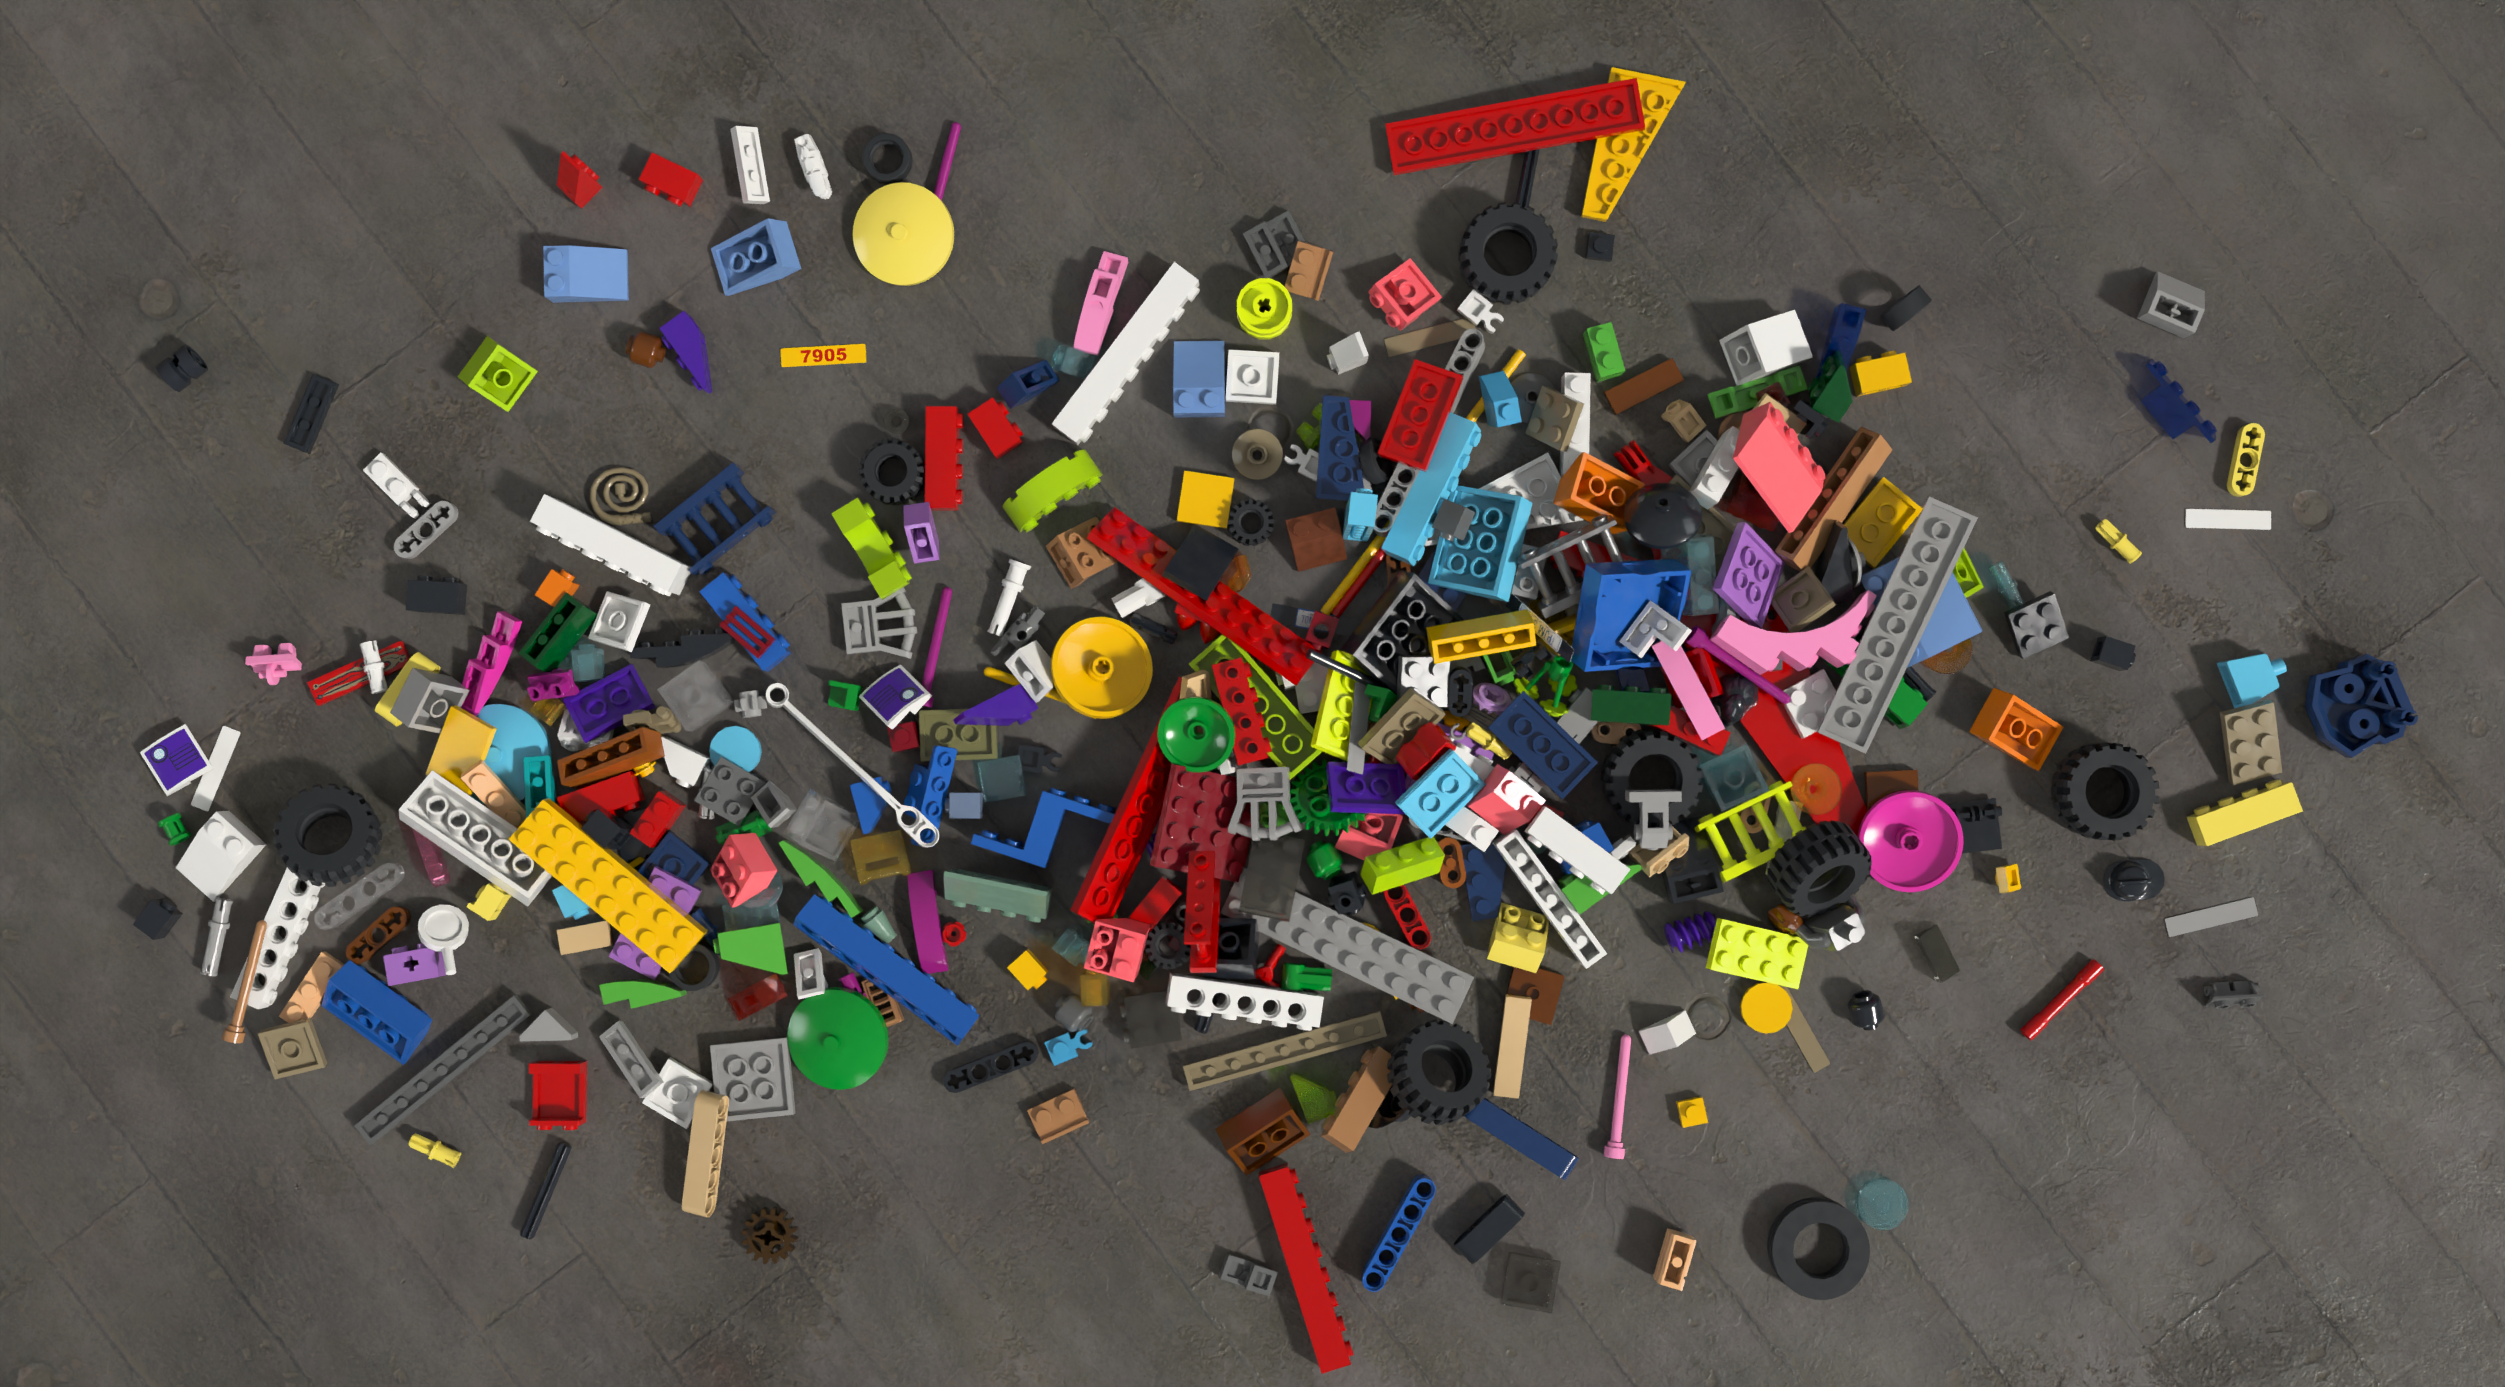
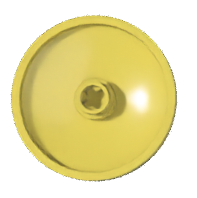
(903, 234)

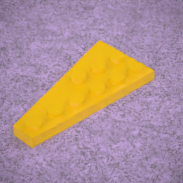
(1619, 155)

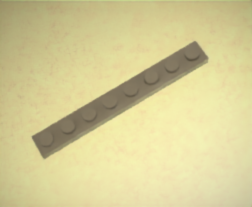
(1284, 1050)

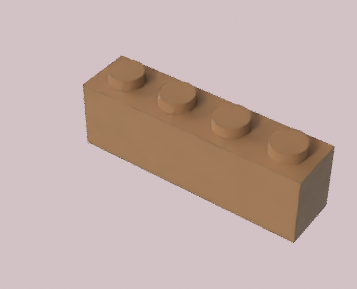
(1360, 1101)

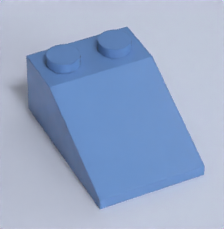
(756, 256)
(585, 274)
(1199, 379)

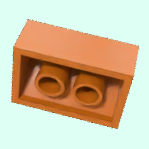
(1595, 489)

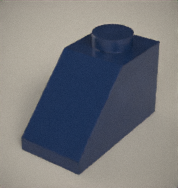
(1027, 383)

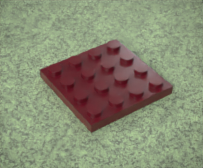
(1197, 819)

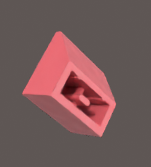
(742, 868)
(1117, 947)

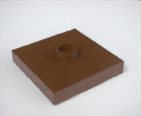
(1886, 782)
(1542, 987)

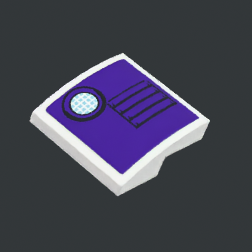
(895, 696)
(176, 760)

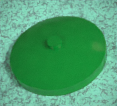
(838, 1038)

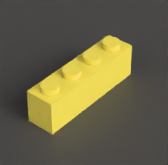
(2244, 813)

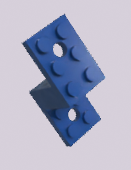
(1044, 828)

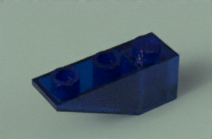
(1843, 333)

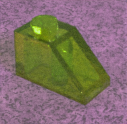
(1314, 1097)

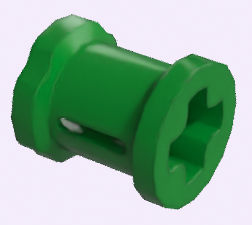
(174, 829)

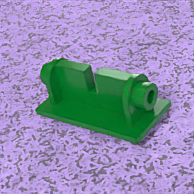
(751, 823)

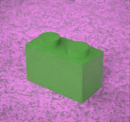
(1604, 352)

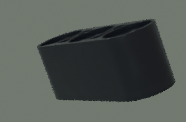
(1489, 1228)

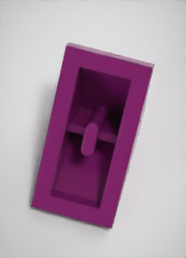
(1361, 418)

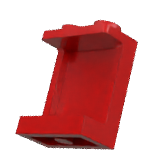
(559, 1094)

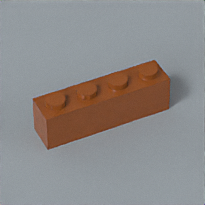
(610, 758)

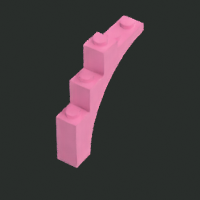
(1800, 650)

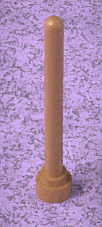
(234, 1031)

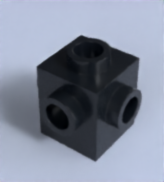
(1347, 893)

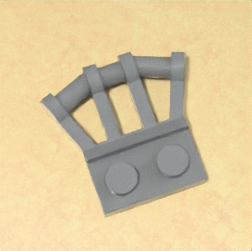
(862, 625)
(1268, 786)

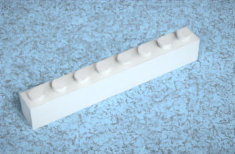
(1126, 353)

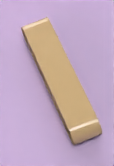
(705, 1153)

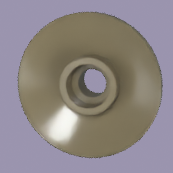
(1254, 441)

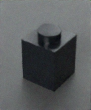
(2113, 653)
(158, 918)

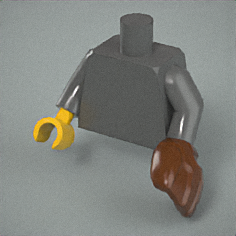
(1825, 931)

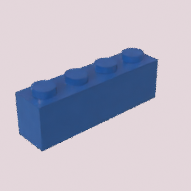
(723, 596)

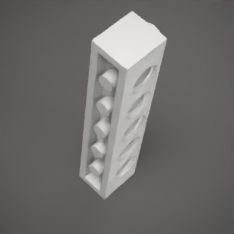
(1549, 898)
(295, 925)
(1181, 984)

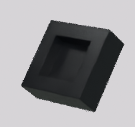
(1600, 246)

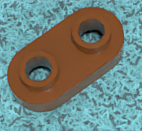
(1452, 862)

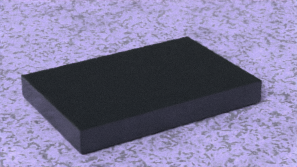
(1200, 562)

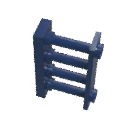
(711, 494)

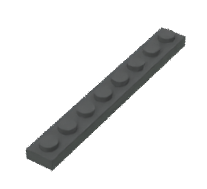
(443, 1070)

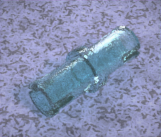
(2006, 585)

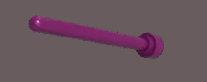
(947, 160)
(1699, 639)
(936, 642)

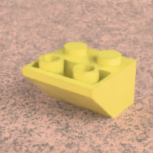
(1518, 938)

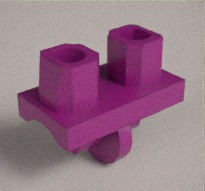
(552, 684)

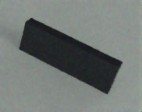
(311, 414)

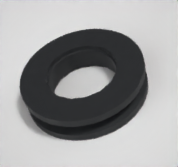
(1849, 1268)

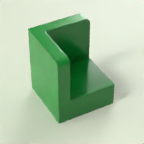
(844, 695)
(1382, 699)

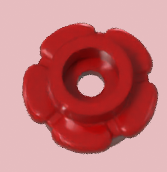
(947, 933)

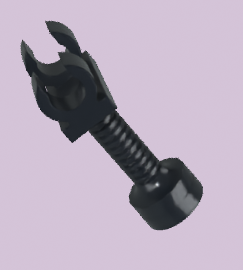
(1527, 655)

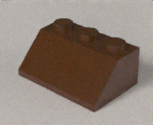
(1262, 1131)

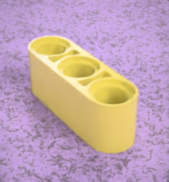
(389, 698)

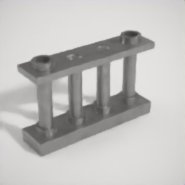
(1552, 602)

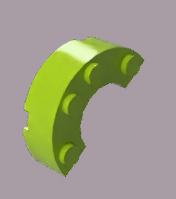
(1049, 487)
(873, 547)

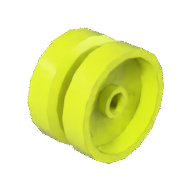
(1271, 295)

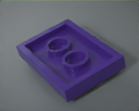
(604, 703)
(1367, 792)

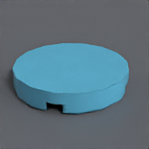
(737, 746)

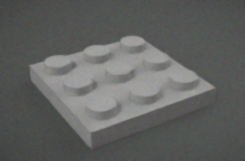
(754, 1078)

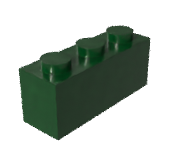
(558, 633)
(1631, 705)

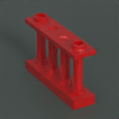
(1202, 912)

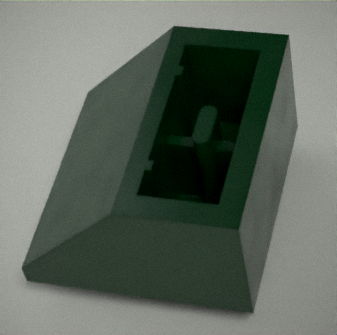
(1831, 391)

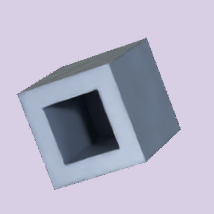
(964, 805)

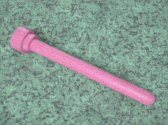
(1614, 1147)

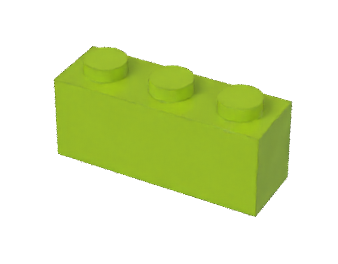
(1402, 865)

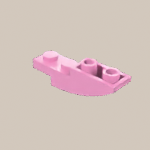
(1099, 303)

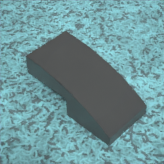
(1248, 1274)

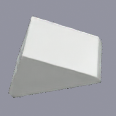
(1667, 1033)

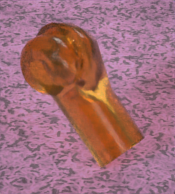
(1242, 575)

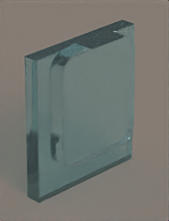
(1001, 778)

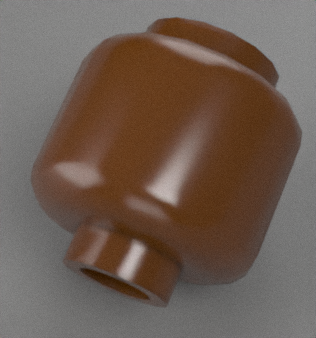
(645, 349)

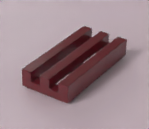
(731, 618)

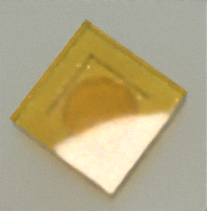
(548, 710)

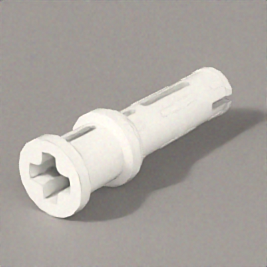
(1012, 585)

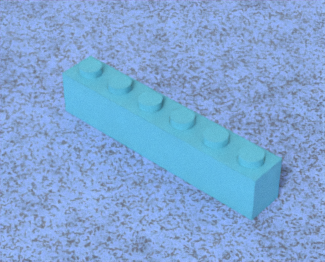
(1429, 490)
(1360, 515)

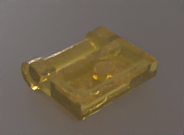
(879, 848)

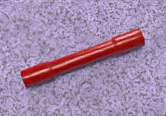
(2041, 1020)

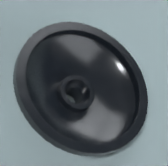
(1662, 525)

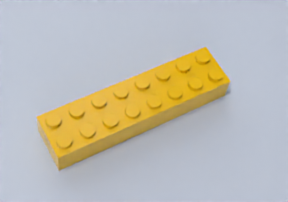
(608, 885)

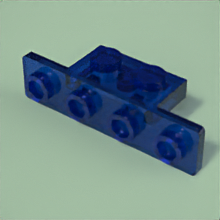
(2172, 408)

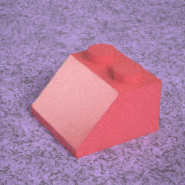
(1505, 801)
(1371, 836)

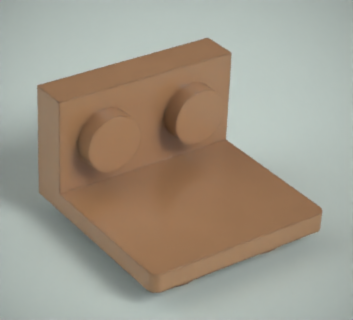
(1077, 555)

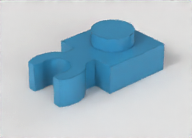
(1064, 1047)

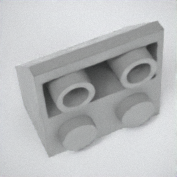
(2173, 305)

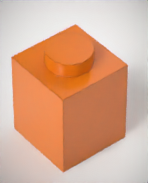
(556, 585)

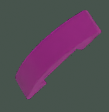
(926, 922)

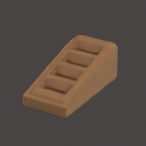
(898, 1016)

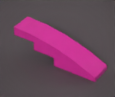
(492, 658)

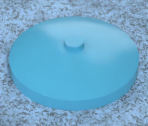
(516, 737)

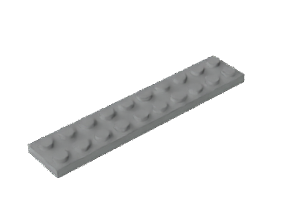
(1897, 624)
(1363, 953)

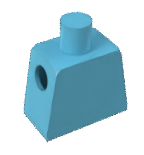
(2250, 677)

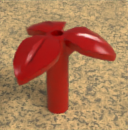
(1265, 972)

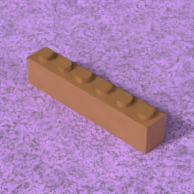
(1838, 496)

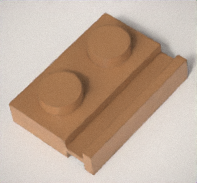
(1308, 270)
(1058, 1116)

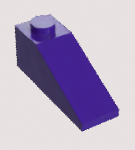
(1001, 710)

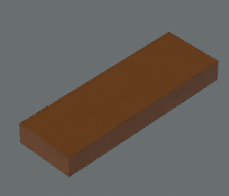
(1643, 386)

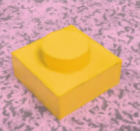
(2008, 878)
(1691, 1111)

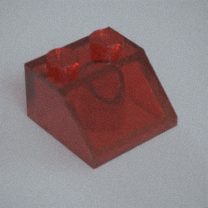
(1749, 505)

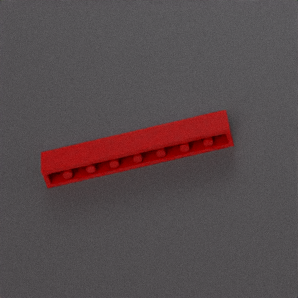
(1305, 1269)

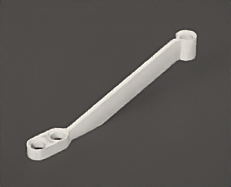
(912, 830)

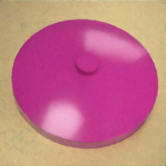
(1911, 840)

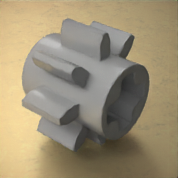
(750, 704)

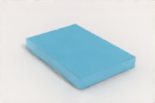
(1440, 793)

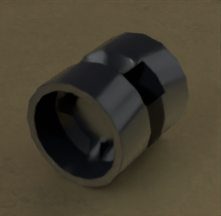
(183, 367)

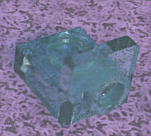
(1072, 361)

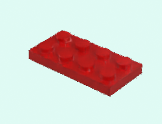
(1420, 415)

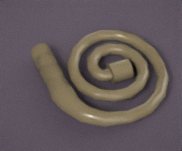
(620, 491)

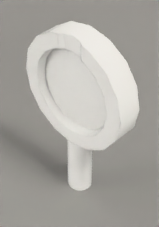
(443, 930)

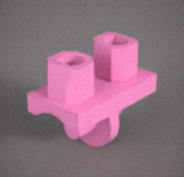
(273, 666)

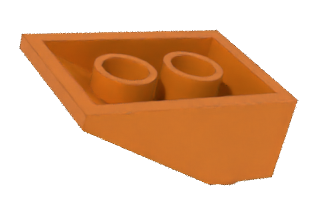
(2016, 728)

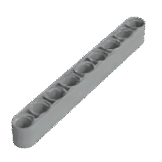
(1395, 487)

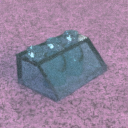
(1699, 557)

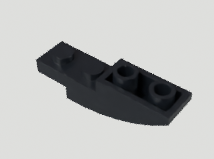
(693, 648)

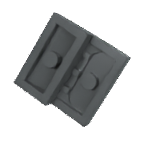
(1274, 243)

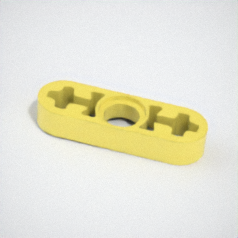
(2243, 440)

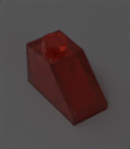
(757, 997)

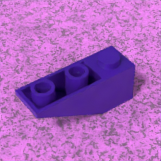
(690, 345)

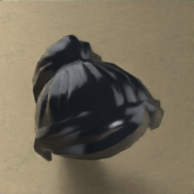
(1738, 698)

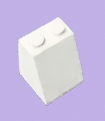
(1765, 347)

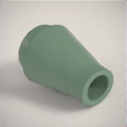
(878, 924)

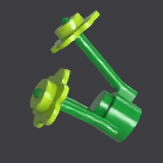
(1561, 683)

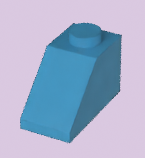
(1499, 400)

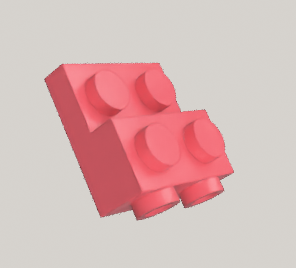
(1403, 295)

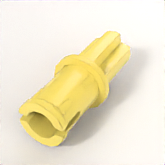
(2118, 540)
(1487, 740)
(434, 1150)

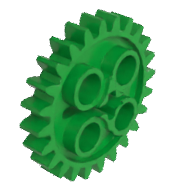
(1319, 799)

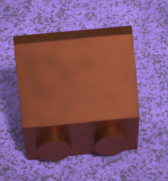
(1316, 539)

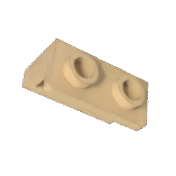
(1658, 860)

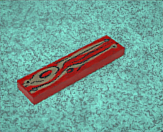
(352, 676)

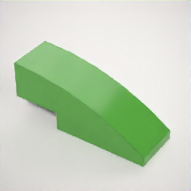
(639, 991)

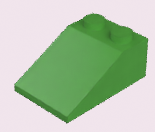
(1580, 892)

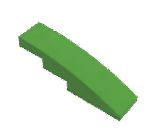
(814, 871)

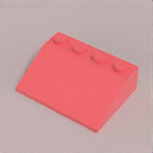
(1778, 464)

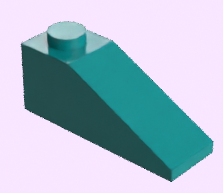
(538, 781)

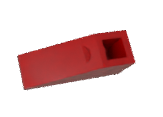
(577, 179)

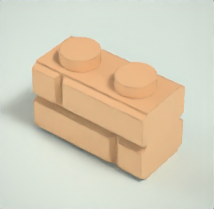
(1674, 1259)

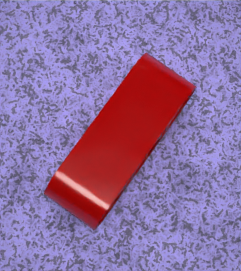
(1414, 924)

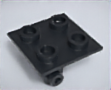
(1979, 824)

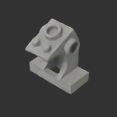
(1653, 802)

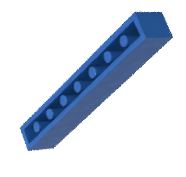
(886, 969)

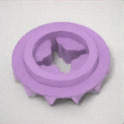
(1494, 693)

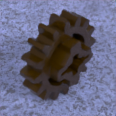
(759, 1234)

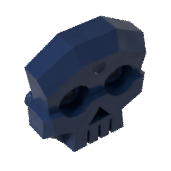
(2338, 713)

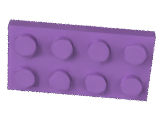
(678, 891)

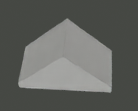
(549, 1027)

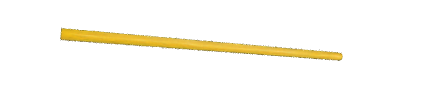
(1378, 541)

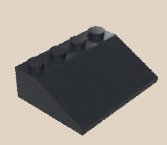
(1397, 628)

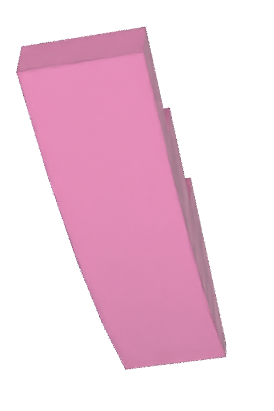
(1689, 689)

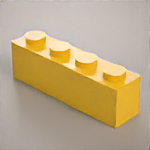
(1481, 636)

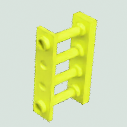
(1754, 856)

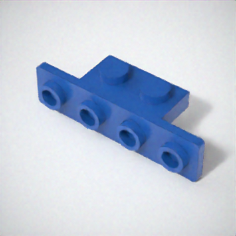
(930, 787)

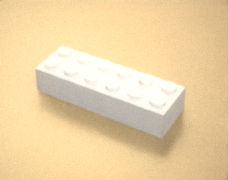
(608, 543)
(473, 836)

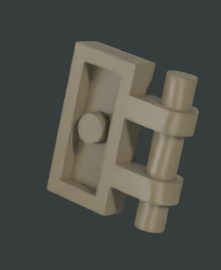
(662, 721)

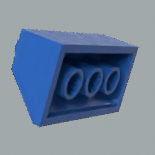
(376, 1011)

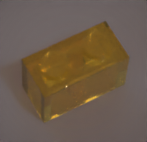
(1094, 988)

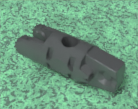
(1028, 624)

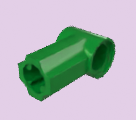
(1299, 977)

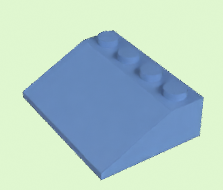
(1950, 621)

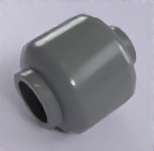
(1072, 1014)

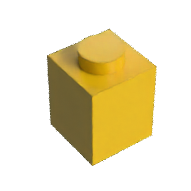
(1028, 970)

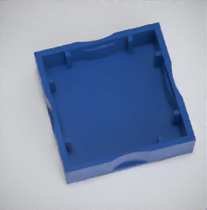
(1613, 599)

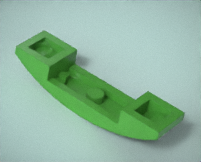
(1743, 397)

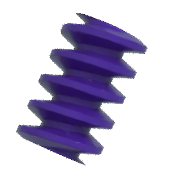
(1690, 931)

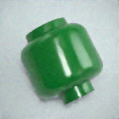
(1324, 860)

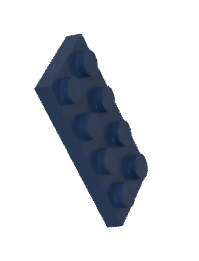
(1542, 745)

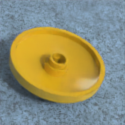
(1101, 667)

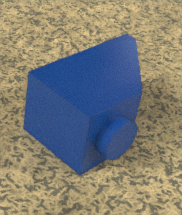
(869, 803)

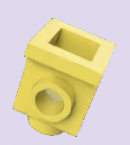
(489, 901)

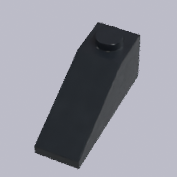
(1835, 566)

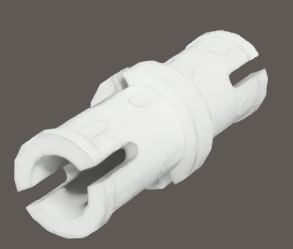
(373, 667)

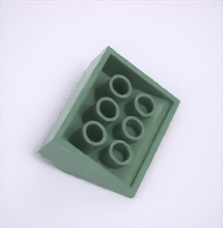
(997, 893)

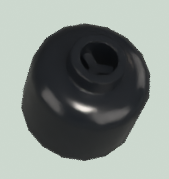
(1866, 1010)

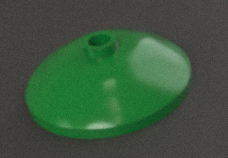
(1190, 748)

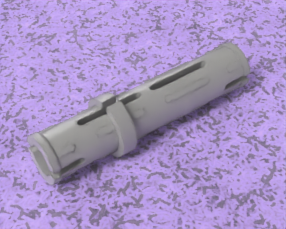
(216, 936)

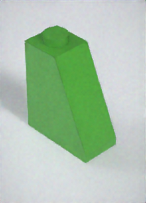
(754, 947)

